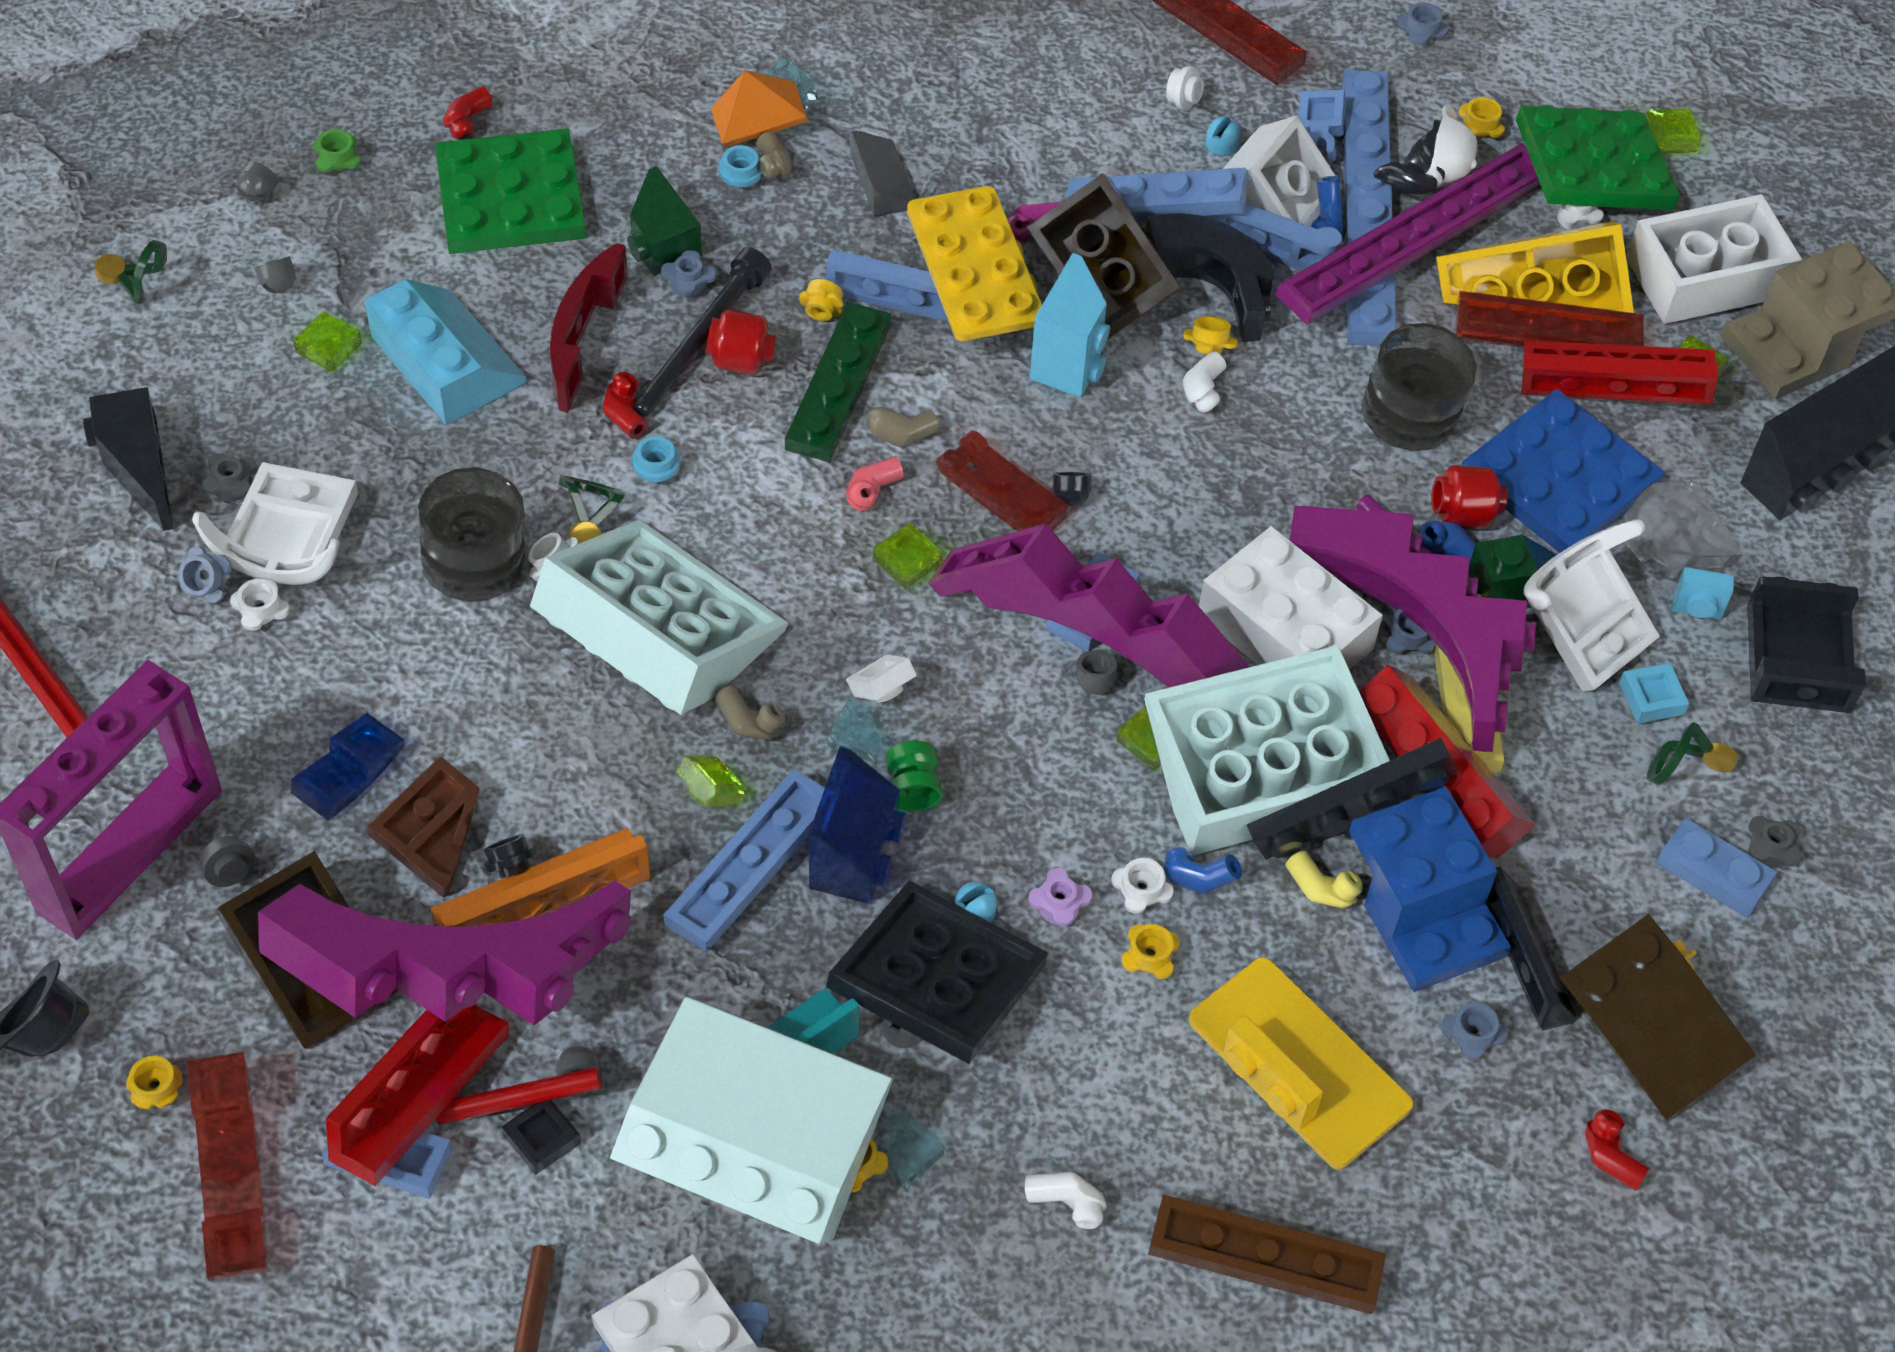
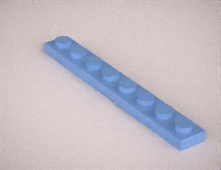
(1367, 199)

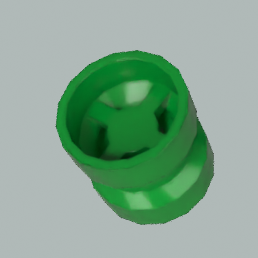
(913, 770)

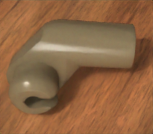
(775, 158)
(900, 429)
(748, 722)

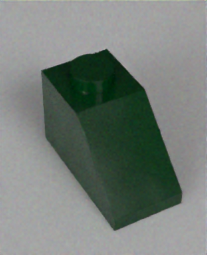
(661, 224)
(1506, 566)

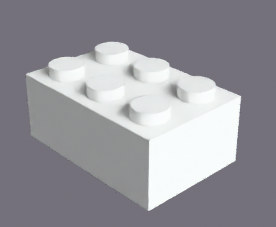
(1709, 257)
(1285, 604)

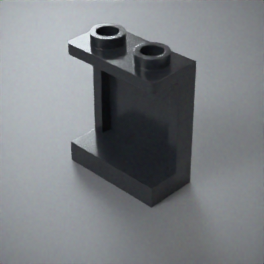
(1803, 645)

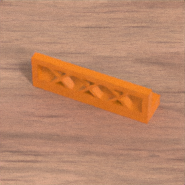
(551, 883)

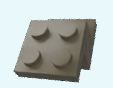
(1811, 319)

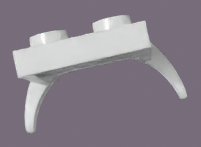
(284, 525)
(1591, 607)
(673, 1314)

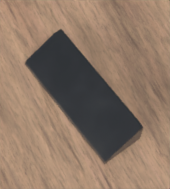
(1529, 954)

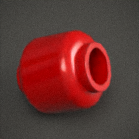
(740, 342)
(1468, 496)

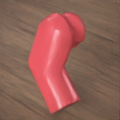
(867, 481)

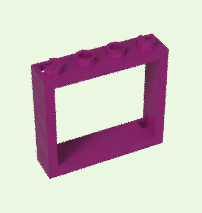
(141, 830)

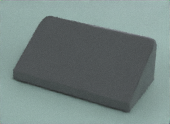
(880, 173)

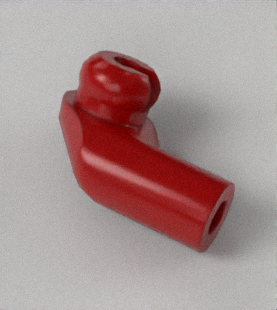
(462, 108)
(619, 405)
(1607, 1149)

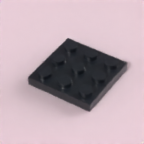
(937, 971)

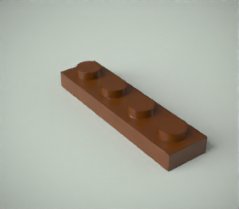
(1267, 1254)

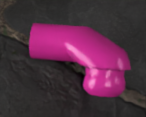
(1025, 216)

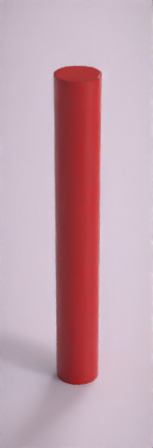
(521, 1095)

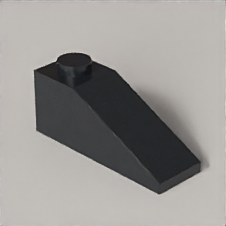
(130, 448)

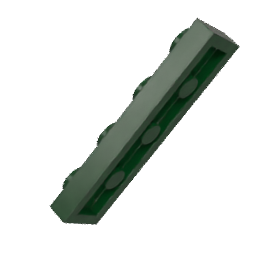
(838, 382)

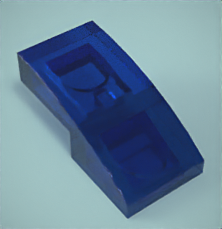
(353, 763)

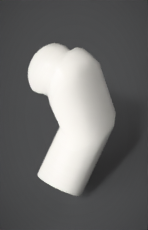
(1199, 381)
(1071, 1190)

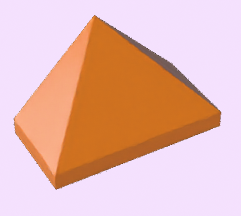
(756, 106)

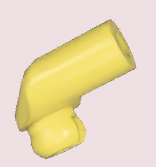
(1323, 889)

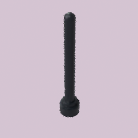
(747, 271)

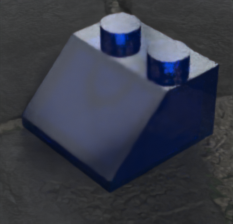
(854, 830)

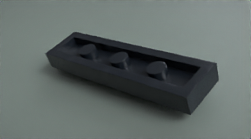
(1336, 807)

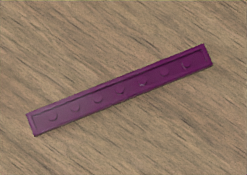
(1409, 235)

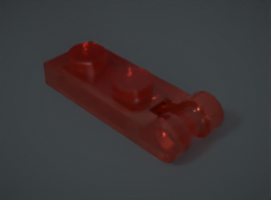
(1000, 485)

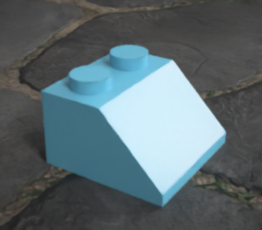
(1070, 332)

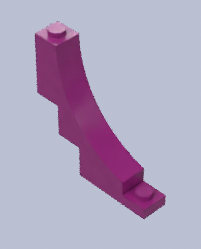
(1042, 578)

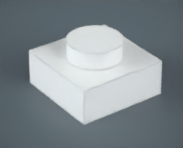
(882, 678)

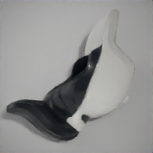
(1435, 159)

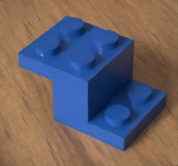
(1430, 889)

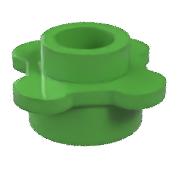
(336, 151)

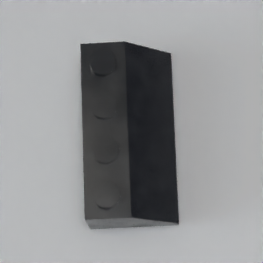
(1825, 439)

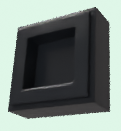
(541, 1135)

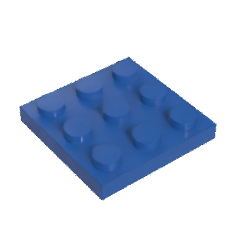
(1565, 471)

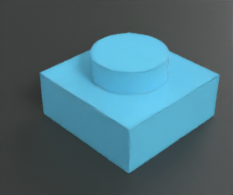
(1702, 593)
(1653, 693)

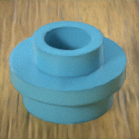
(740, 166)
(655, 450)

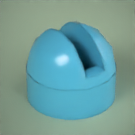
(1230, 139)
(985, 903)

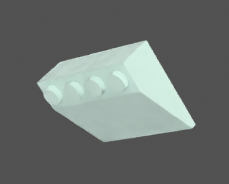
(655, 614)
(1259, 742)
(753, 1120)

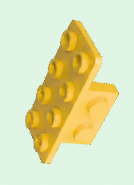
(975, 263)
(1300, 1063)

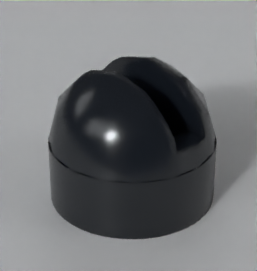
(1072, 487)

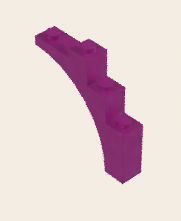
(1385, 560)
(443, 968)

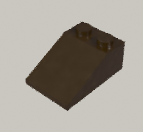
(1114, 248)
(303, 1008)
(1658, 1017)

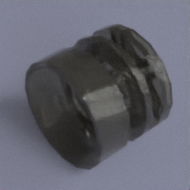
(1418, 386)
(471, 534)

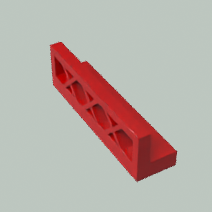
(1619, 372)
(410, 1089)

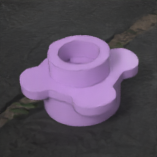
(1055, 910)

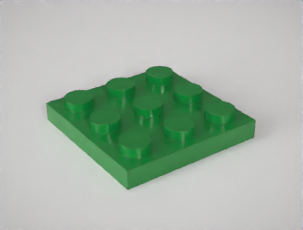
(1596, 158)
(509, 191)

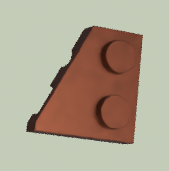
(429, 824)

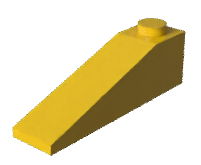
(1562, 267)

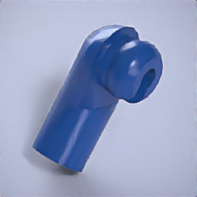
(1329, 204)
(1446, 539)
(1184, 872)

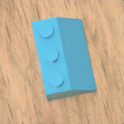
(440, 348)

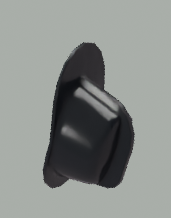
(42, 1015)

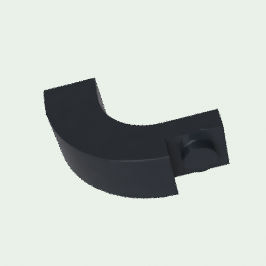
(1221, 256)

